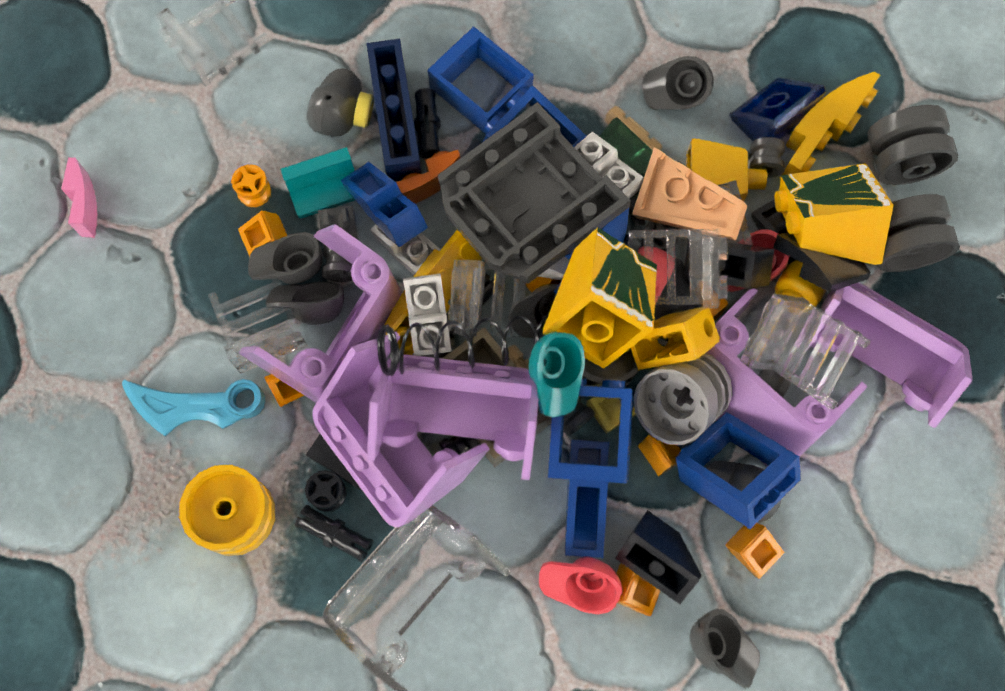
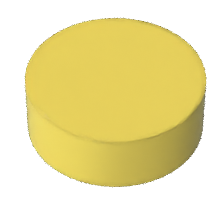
(363, 109)

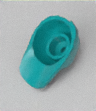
(557, 370)

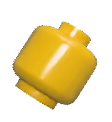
(793, 285)

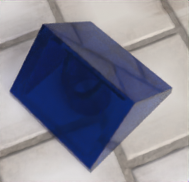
(777, 108)

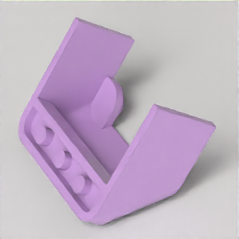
(903, 348)
(311, 367)
(456, 401)
(759, 403)
(401, 479)

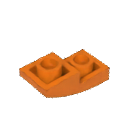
(422, 186)

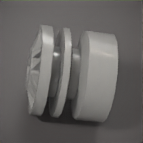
(673, 411)

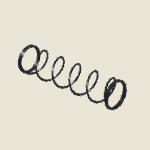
(397, 354)

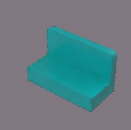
(318, 183)

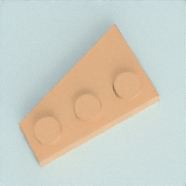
(686, 200)

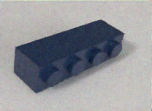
(393, 109)

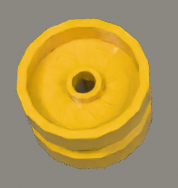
(224, 488)

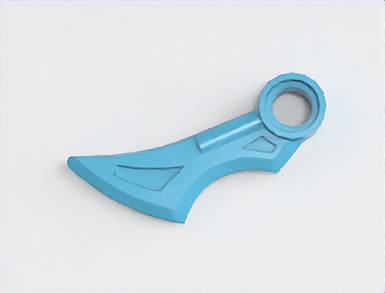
(168, 409)

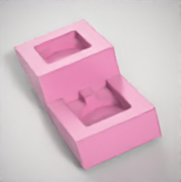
(80, 190)

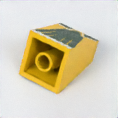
(837, 212)
(605, 298)

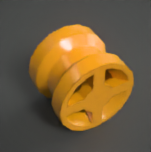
(247, 178)

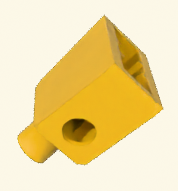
(724, 164)
(688, 335)

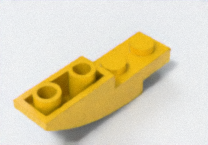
(829, 120)
(436, 263)

